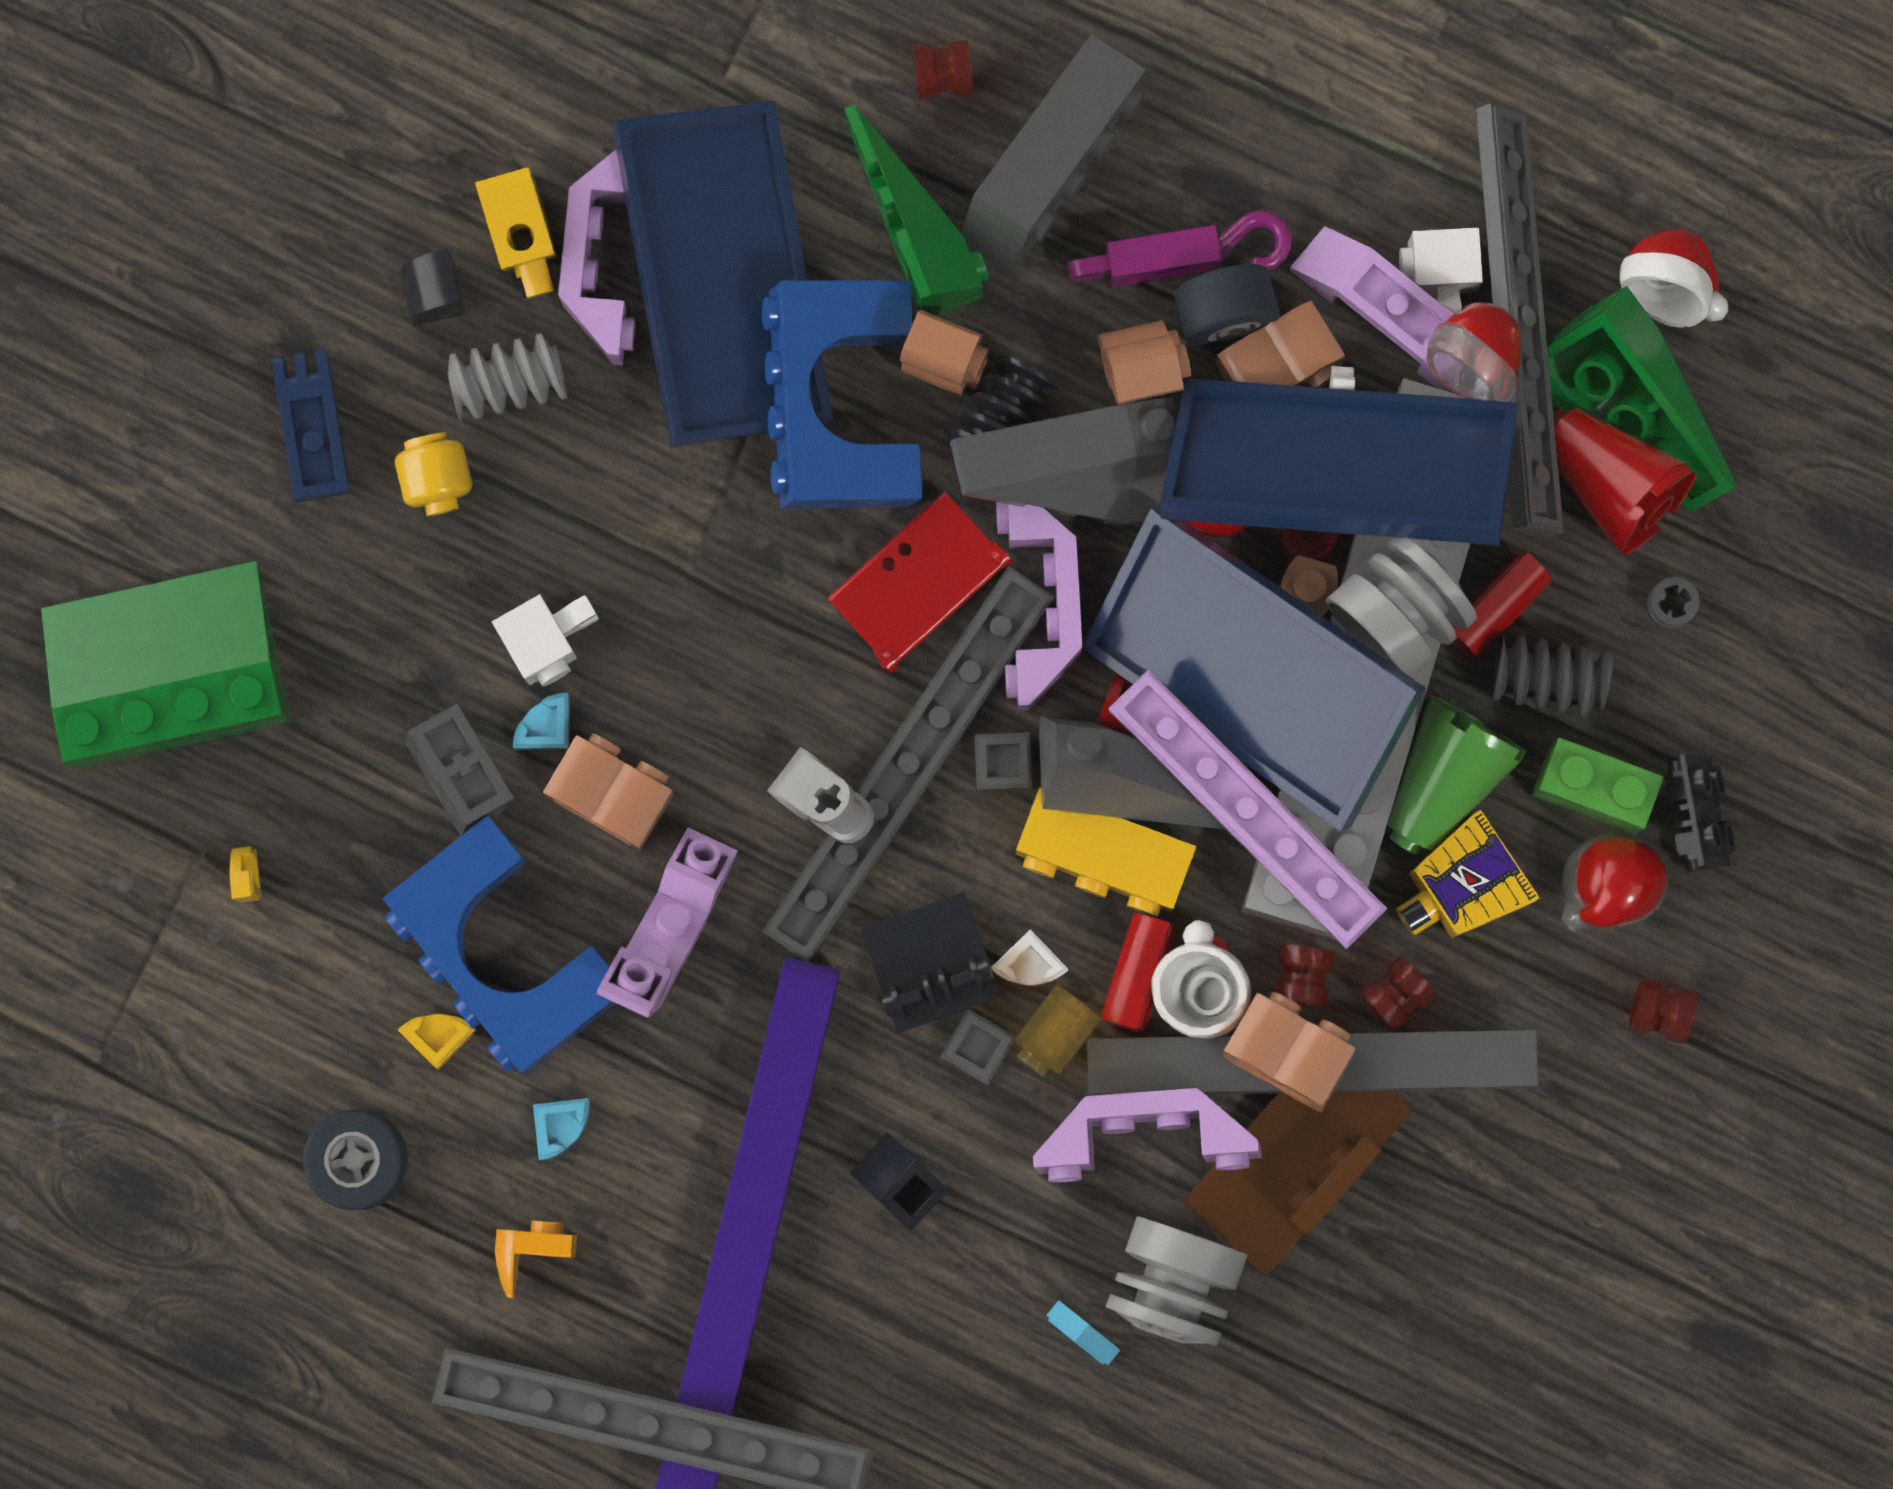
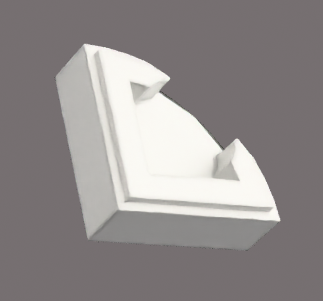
(1029, 963)

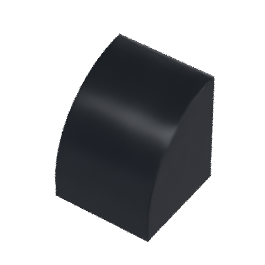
(432, 288)
(899, 1181)

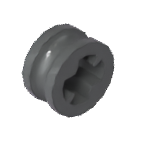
(1658, 594)

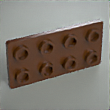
(1302, 1171)

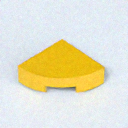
(244, 875)
(437, 1036)

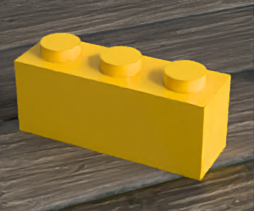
(1106, 856)

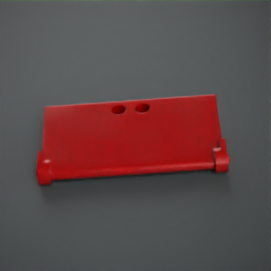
(909, 594)

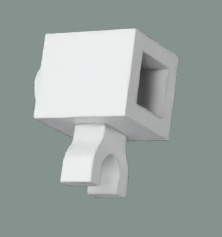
(1444, 263)
(538, 637)

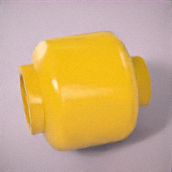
(433, 473)

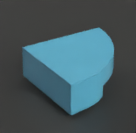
(545, 725)
(559, 1125)
(1082, 1333)

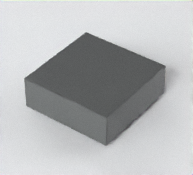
(1003, 761)
(978, 1047)

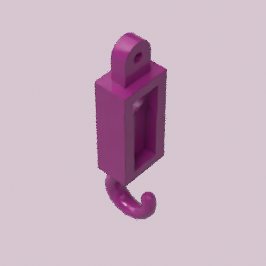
(1179, 252)

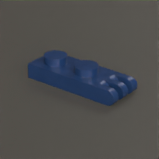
(311, 428)

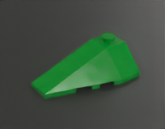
(925, 240)
(1624, 374)

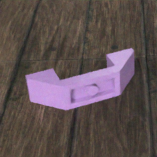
(1375, 290)
(601, 319)
(1040, 668)
(671, 925)
(1072, 1147)

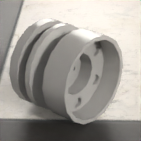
(1411, 600)
(1176, 1282)

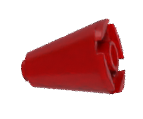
(1619, 477)

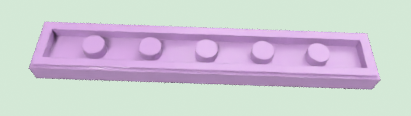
(1247, 809)

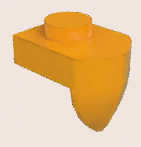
(542, 1239)

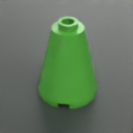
(1447, 774)

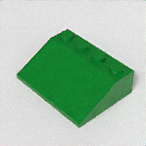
(162, 666)

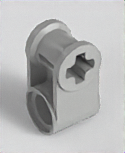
(823, 798)

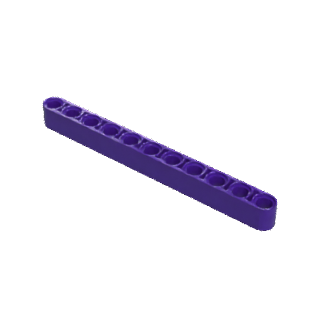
(755, 1200)

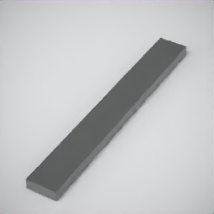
(1518, 290)
(911, 761)
(1380, 1063)
(648, 1424)

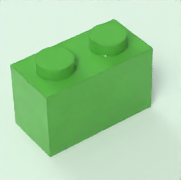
(1597, 786)

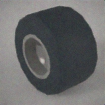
(1226, 305)
(336, 1161)

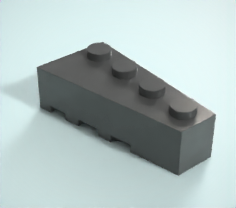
(1050, 154)

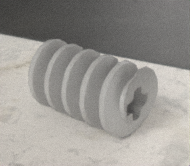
(506, 377)

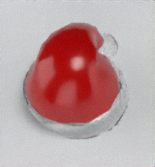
(1477, 352)
(1612, 882)

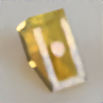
(1055, 1032)

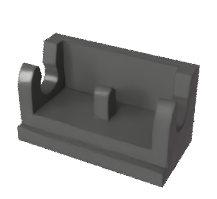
(458, 768)

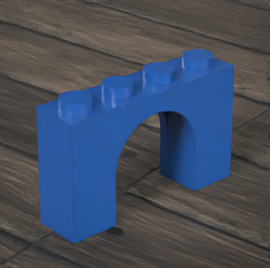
(813, 463)
(435, 910)

